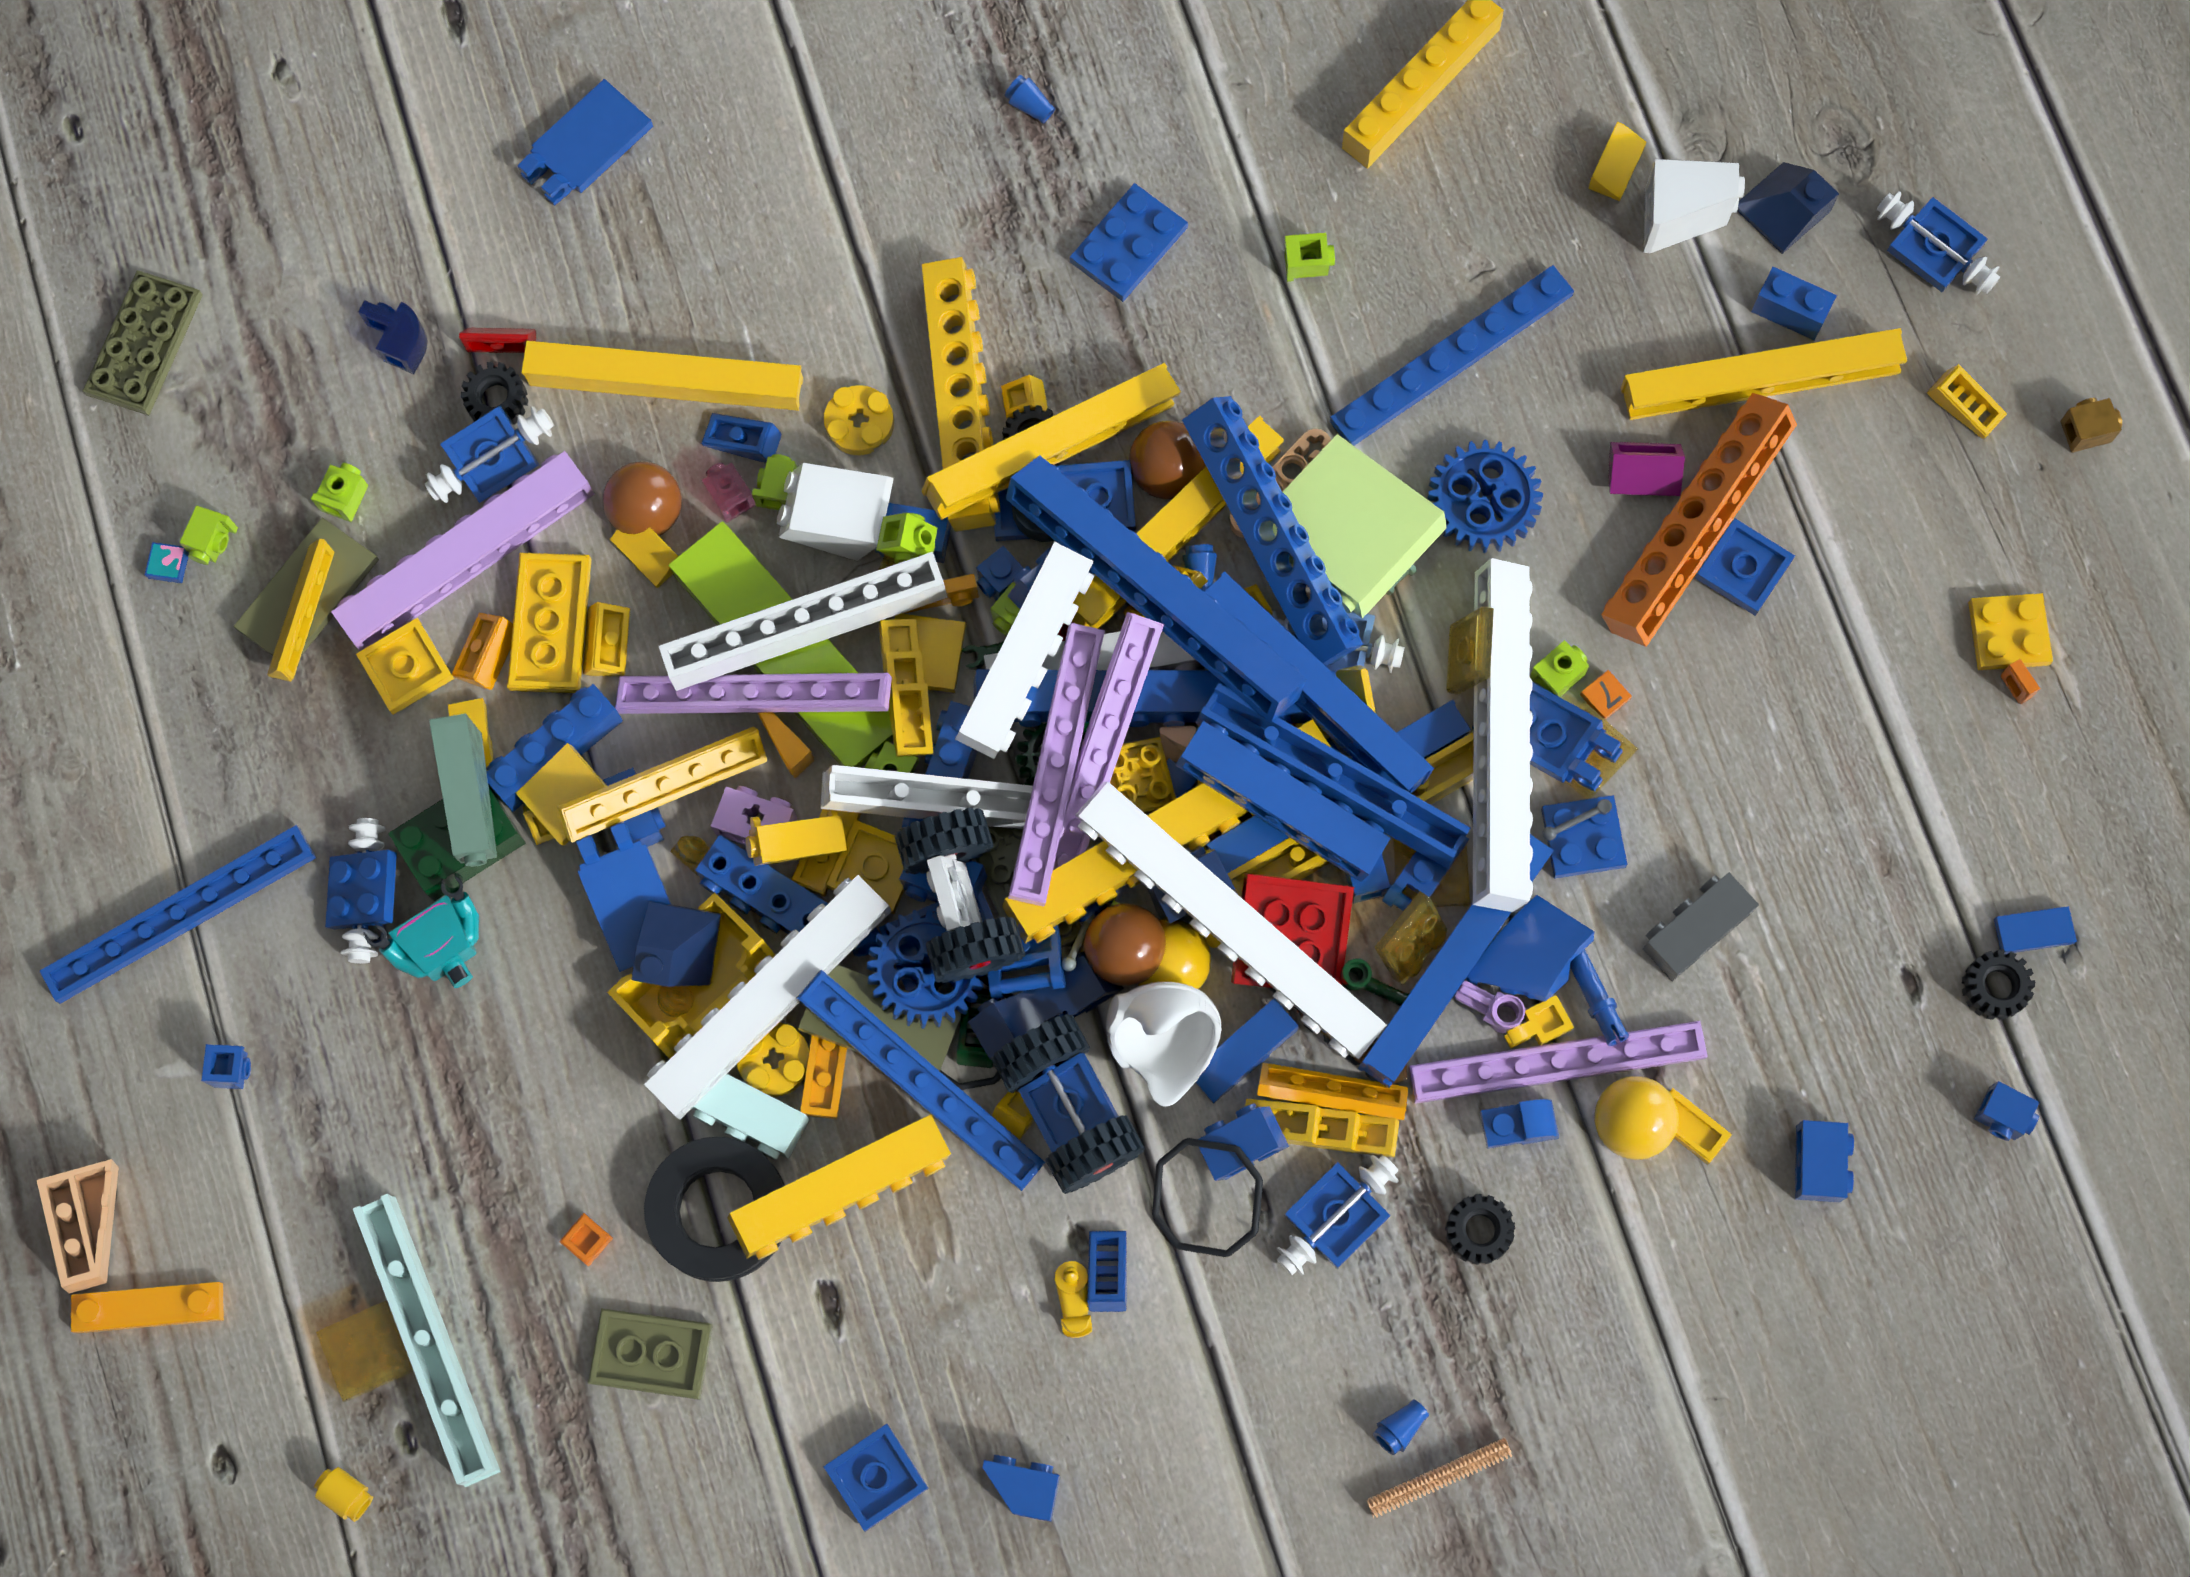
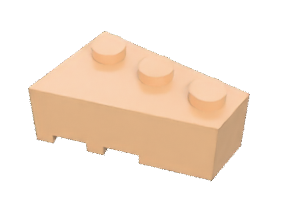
(80, 1222)

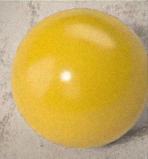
(1185, 956)
(1636, 1117)

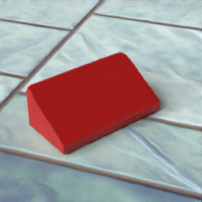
(496, 339)

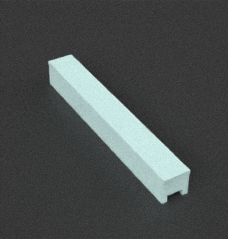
(426, 1341)

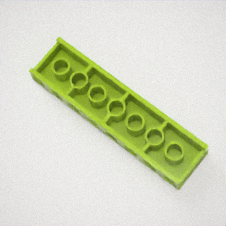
(734, 584)

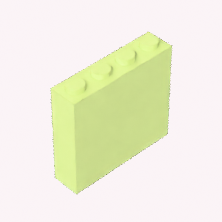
(1361, 522)

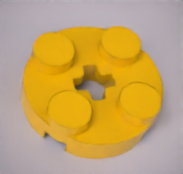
(870, 434)
(791, 1069)

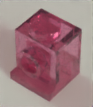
(729, 501)

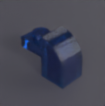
(403, 337)

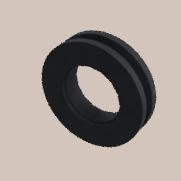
(666, 1195)

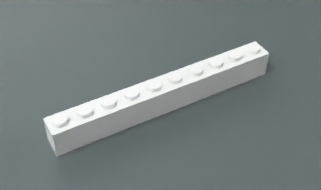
(1503, 743)
(1230, 920)

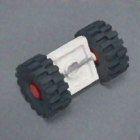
(941, 849)

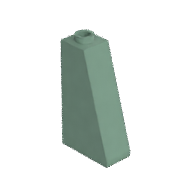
(464, 788)

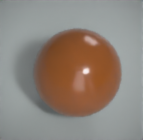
(1164, 459)
(642, 498)
(1124, 944)

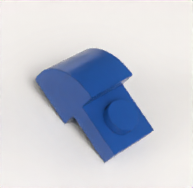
(1519, 1123)

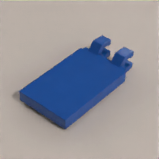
(585, 142)
(1564, 739)
(620, 890)

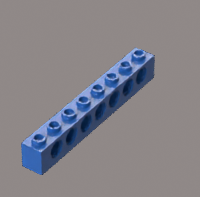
(1256, 523)

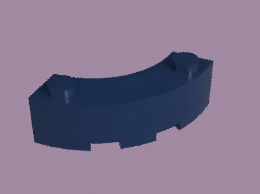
(1006, 1019)

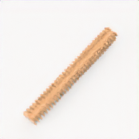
(1438, 1477)

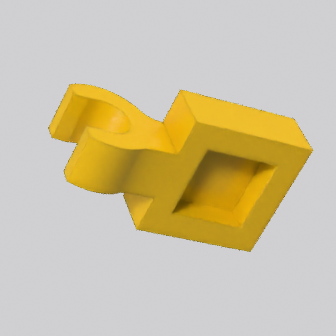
(1543, 1022)

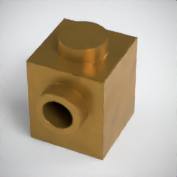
(2091, 424)

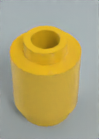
(342, 1494)

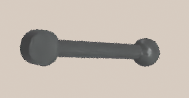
(1603, 807)

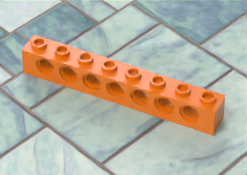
(1699, 519)

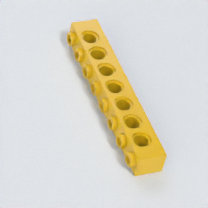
(940, 282)

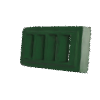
(969, 1048)

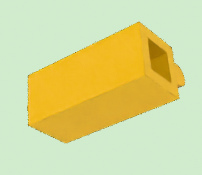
(795, 839)

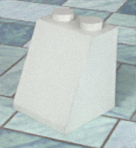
(1688, 200)
(834, 509)

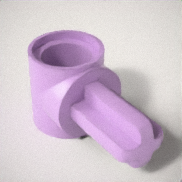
(1488, 1004)

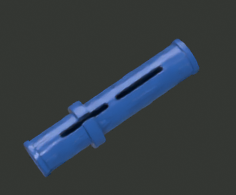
(1601, 1006)

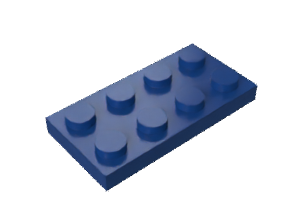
(1103, 481)

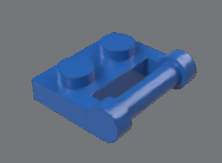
(1036, 954)

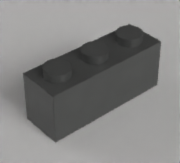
(1699, 925)

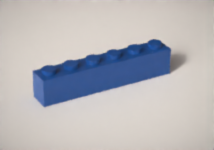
(1283, 800)

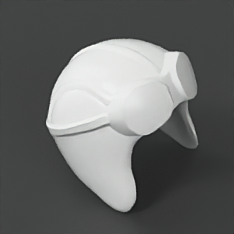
(1164, 1036)

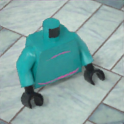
(435, 939)

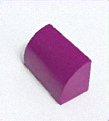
(1645, 468)

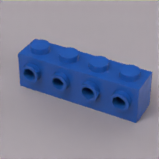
(579, 724)
(949, 756)
(756, 888)

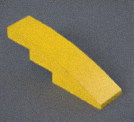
(908, 692)
(1334, 1128)

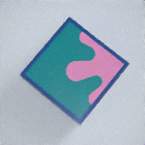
(166, 563)

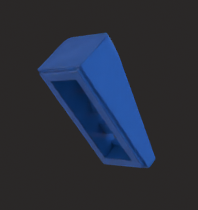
(1107, 1302)

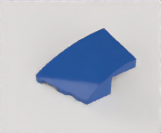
(1533, 952)

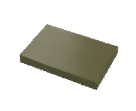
(650, 1354)

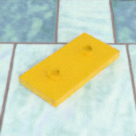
(549, 623)

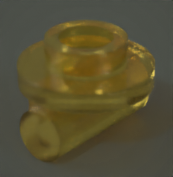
(690, 851)

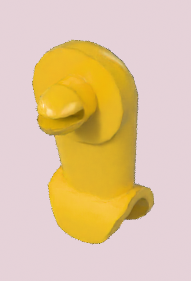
(1072, 1290)

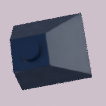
(1787, 204)
(676, 946)

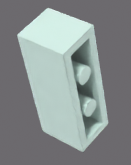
(752, 1116)

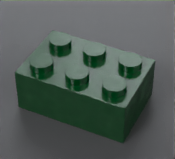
(428, 850)

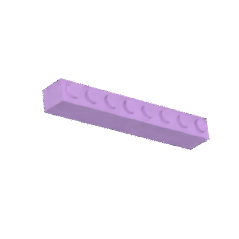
(463, 551)

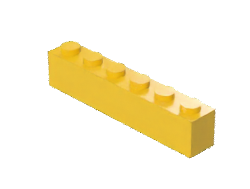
(1421, 80)
(839, 1186)

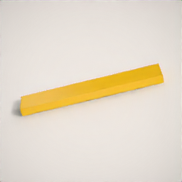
(662, 784)

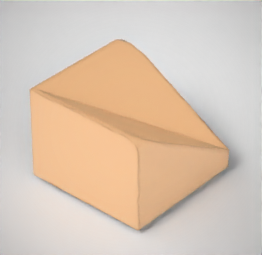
(1175, 740)

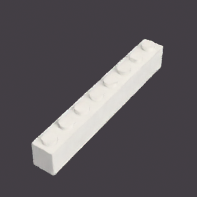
(803, 621)
(767, 997)

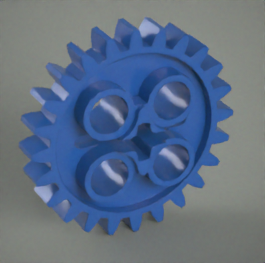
(1512, 483)
(925, 1000)

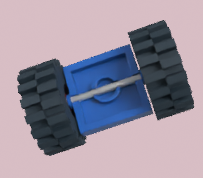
(1067, 1103)

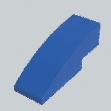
(1246, 1050)

